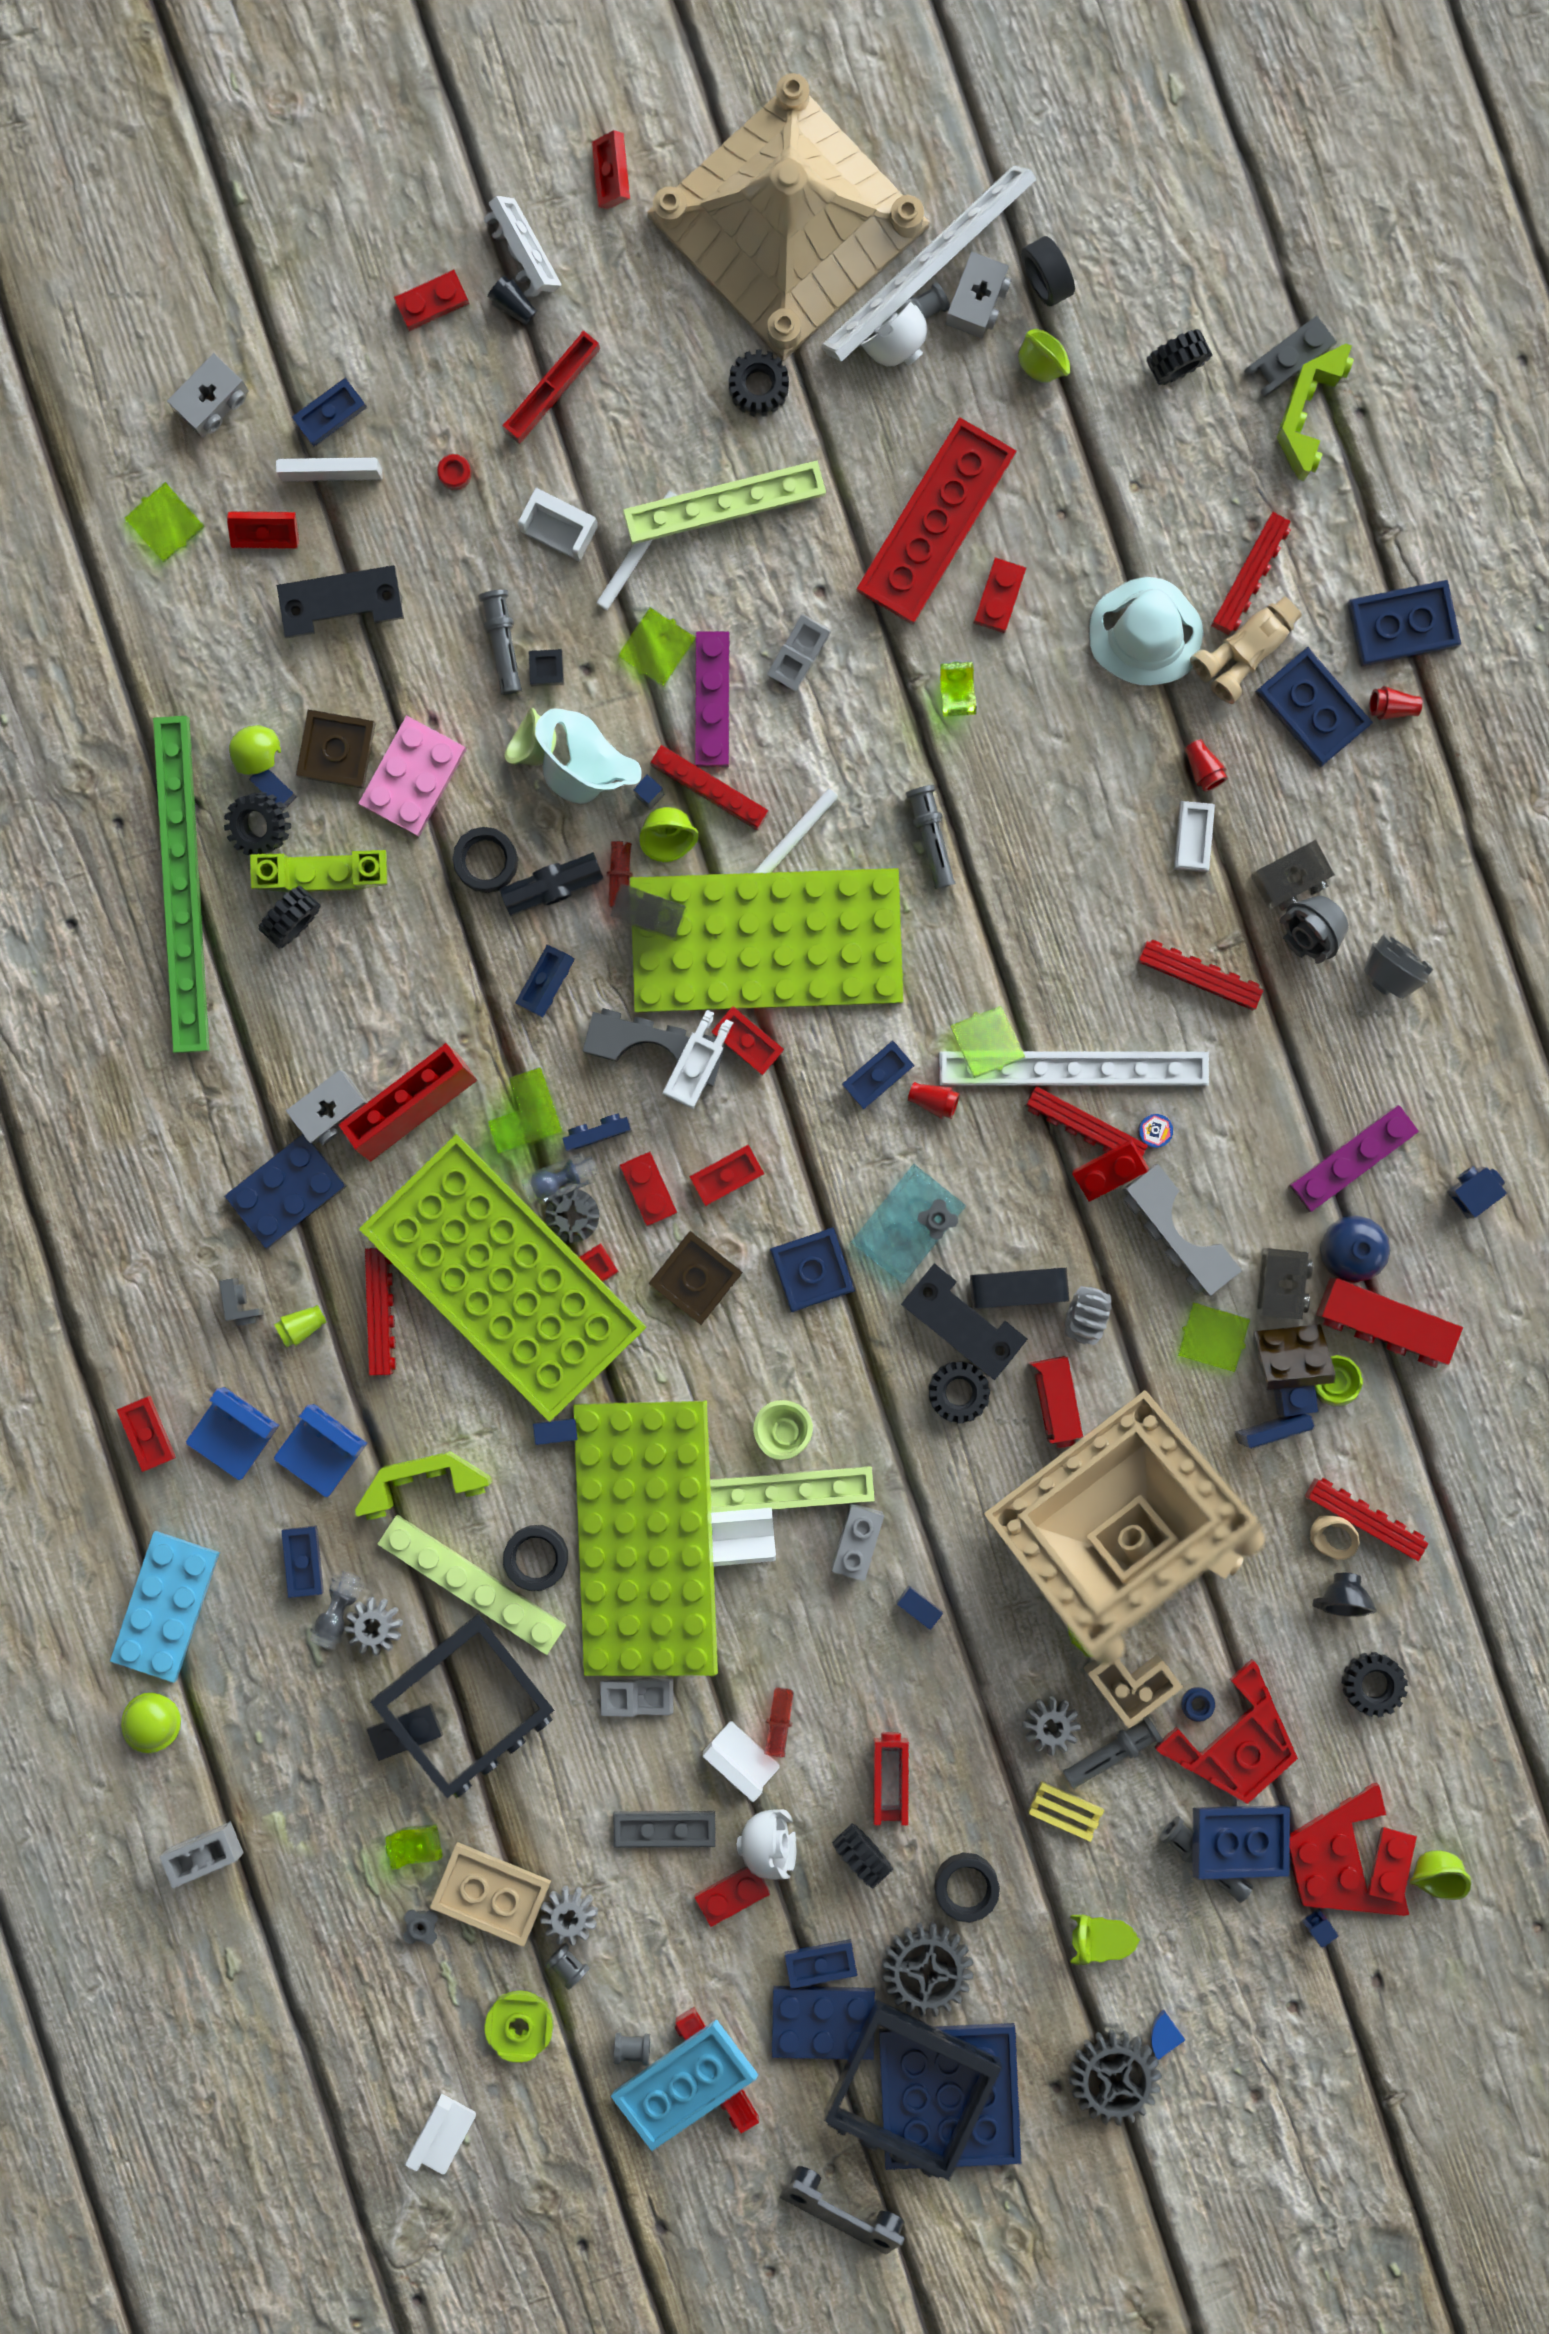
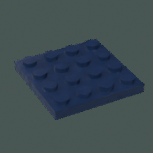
(929, 2091)

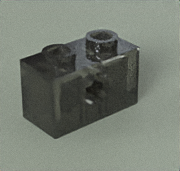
(1306, 861)
(648, 912)
(1274, 1300)

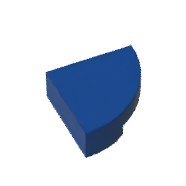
(1164, 2035)

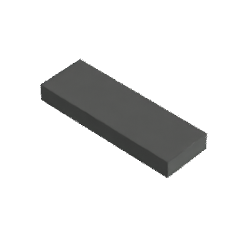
(664, 1829)

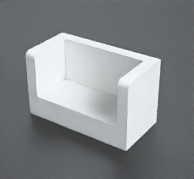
(557, 524)

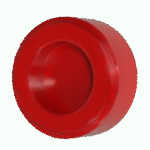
(454, 472)

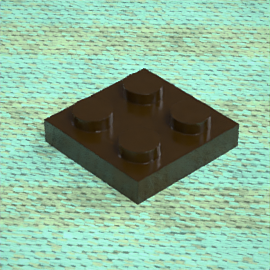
(335, 749)
(695, 1277)
(1294, 1357)

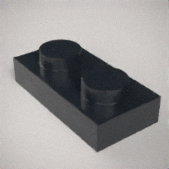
(419, 1723)

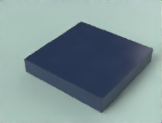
(812, 1269)
(1274, 1430)

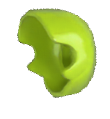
(254, 749)
(1346, 1386)

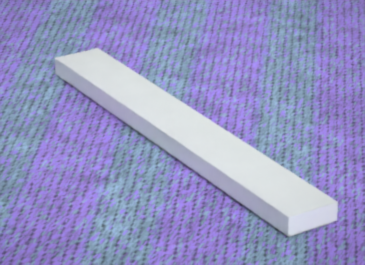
(928, 262)
(1084, 1069)

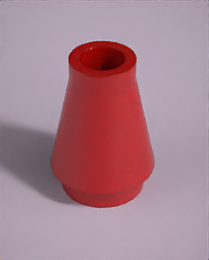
(1391, 703)
(1206, 768)
(935, 1099)

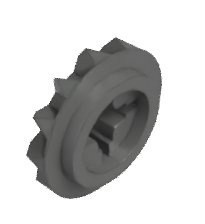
(582, 1228)

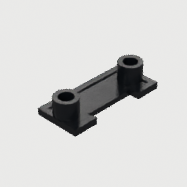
(339, 597)
(961, 1324)
(804, 2195)

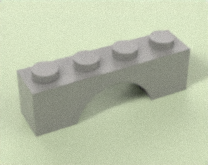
(1153, 1197)

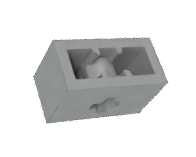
(978, 276)
(211, 379)
(309, 1110)
(857, 1541)
(201, 1855)

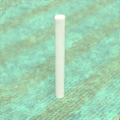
(625, 570)
(797, 832)

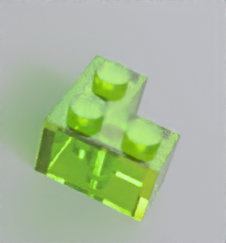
(536, 1117)

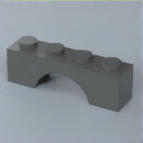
(612, 1037)

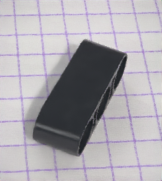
(1019, 1288)

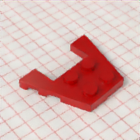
(1247, 1752)
(1329, 1862)

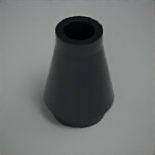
(511, 300)

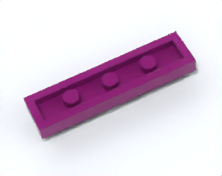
(712, 698)
(1354, 1158)

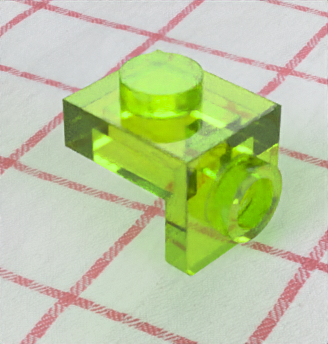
(957, 689)
(413, 1845)

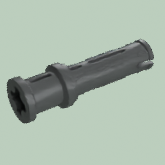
(499, 625)
(928, 820)
(1127, 1744)
(1182, 1840)

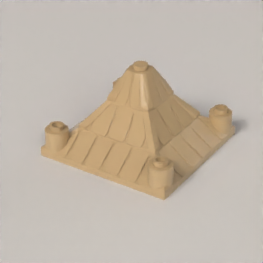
(788, 218)
(1123, 1524)

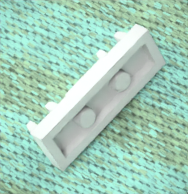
(522, 246)

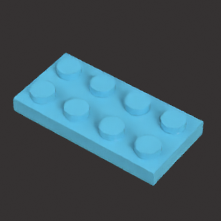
(164, 1606)
(684, 2085)

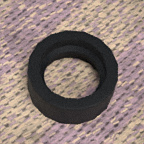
(1048, 271)
(463, 846)
(511, 1567)
(976, 1912)

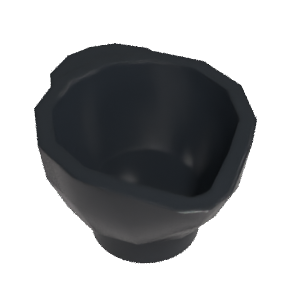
(1346, 1597)

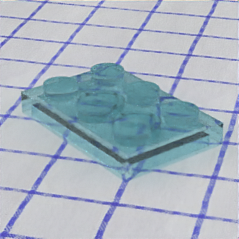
(893, 1232)

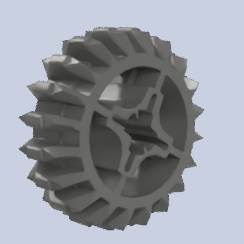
(942, 1972)
(1103, 2103)

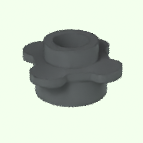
(928, 1219)
(427, 1919)

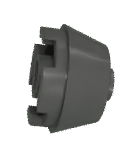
(1315, 928)
(1395, 968)

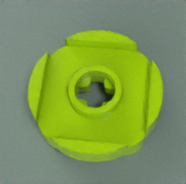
(503, 2038)

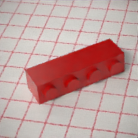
(407, 1102)
(1388, 1321)

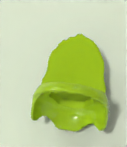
(1102, 1939)

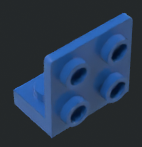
(232, 1433)
(320, 1450)

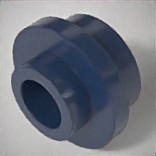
(1208, 1704)

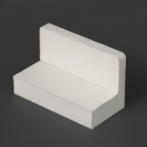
(743, 1537)
(740, 1760)
(441, 2135)

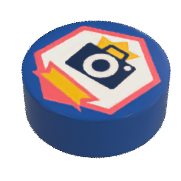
(1155, 1130)

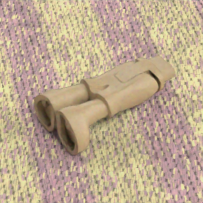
(1248, 647)

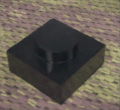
(546, 667)

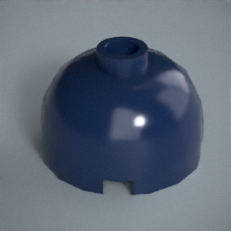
(1355, 1249)

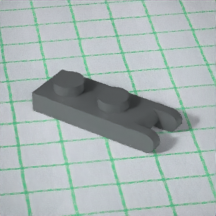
(1289, 355)

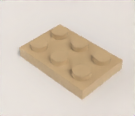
(490, 1894)

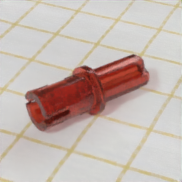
(619, 868)
(779, 1722)

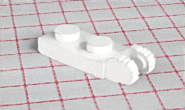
(696, 1063)

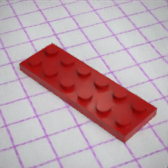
(936, 521)

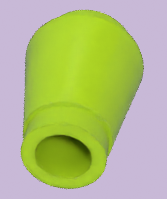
(299, 1325)

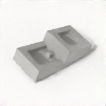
(799, 652)
(637, 1697)

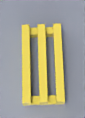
(1091, 1823)

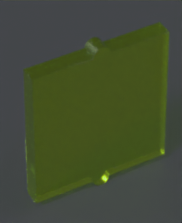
(164, 522)
(656, 646)
(987, 1041)
(1214, 1337)

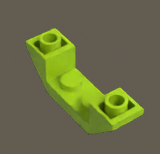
(1299, 448)
(319, 873)
(465, 1479)

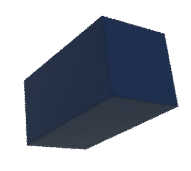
(269, 783)
(648, 792)
(555, 1431)
(919, 1607)
(1320, 1928)

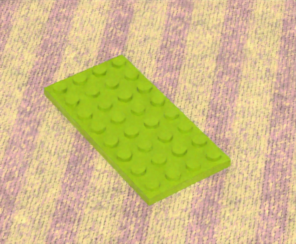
(773, 941)
(502, 1277)
(645, 1539)

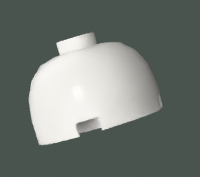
(898, 337)
(767, 1846)

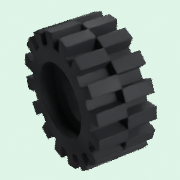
(1179, 357)
(758, 363)
(240, 828)
(289, 917)
(973, 1407)
(1395, 1684)
(862, 1856)

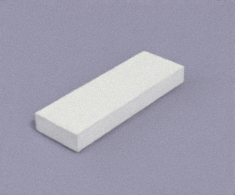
(329, 469)

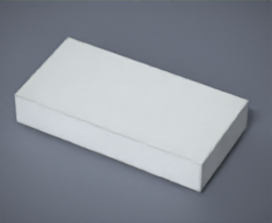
(1194, 836)

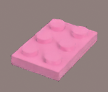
(412, 776)

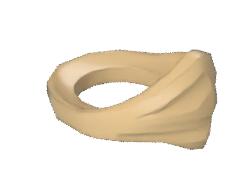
(1320, 1542)

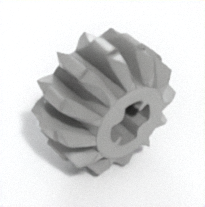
(1087, 1315)
(361, 1622)
(1045, 1736)
(576, 1926)

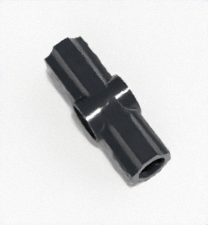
(551, 884)

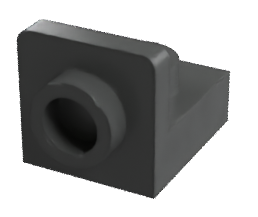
(233, 1298)

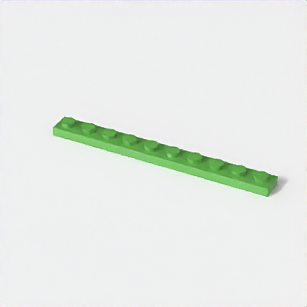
(181, 884)

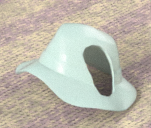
(1149, 636)
(591, 758)

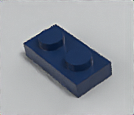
(329, 412)
(545, 980)
(878, 1075)
(610, 1127)
(302, 1561)
(820, 1963)

